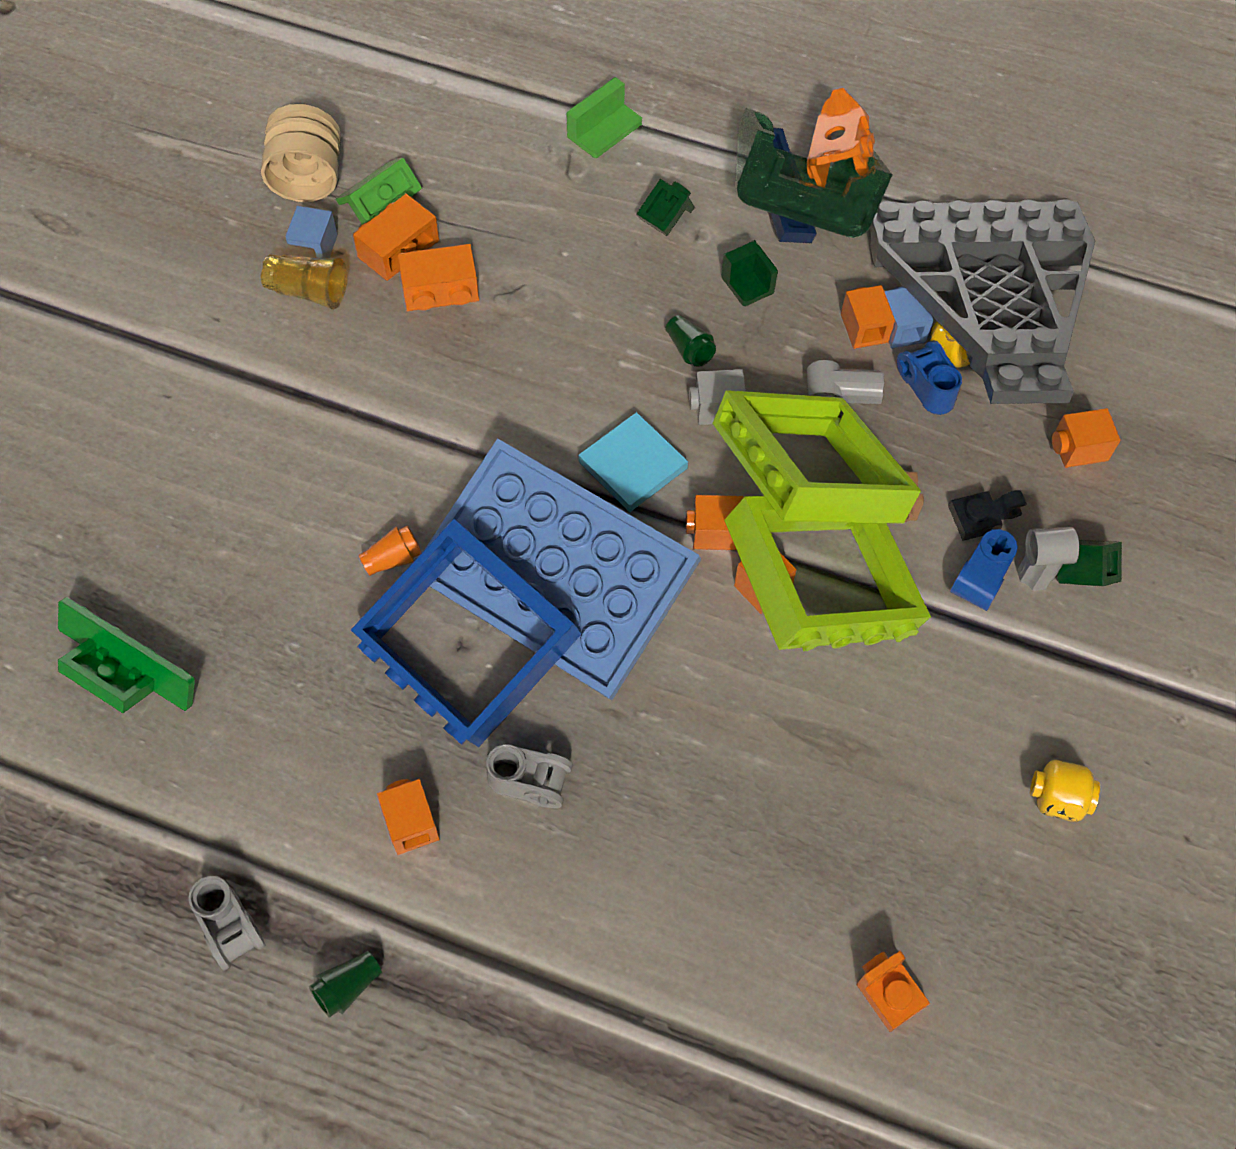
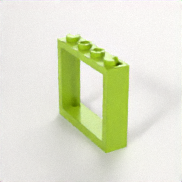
(747, 427)
(751, 530)

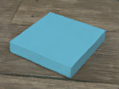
(633, 462)

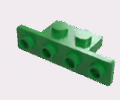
(117, 665)

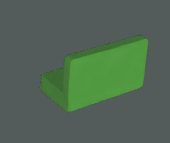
(602, 119)
(380, 189)

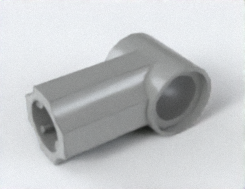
(853, 385)
(1046, 553)

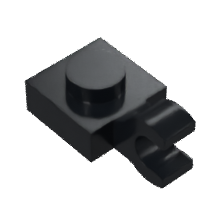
(980, 514)

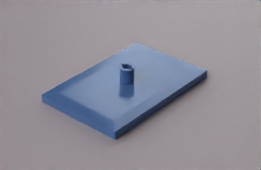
(575, 551)

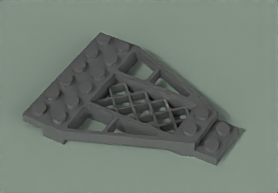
(1020, 237)

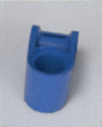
(931, 377)
(985, 572)

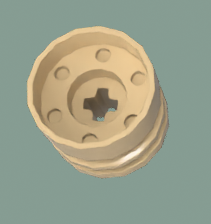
(301, 153)

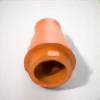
(391, 551)

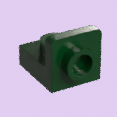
(665, 206)

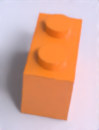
(398, 229)
(438, 277)

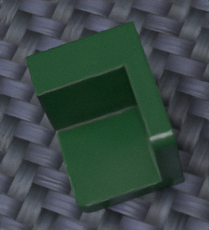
(749, 273)
(1096, 565)

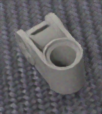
(531, 776)
(229, 928)

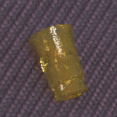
(306, 278)

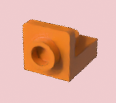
(891, 990)

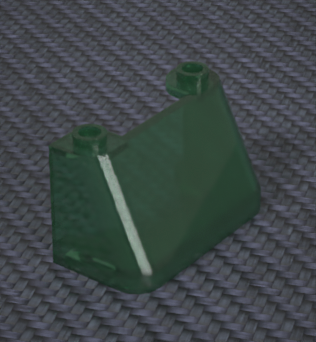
(781, 184)

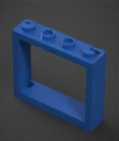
(413, 584)

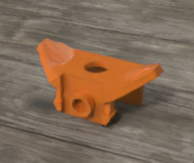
(837, 114)

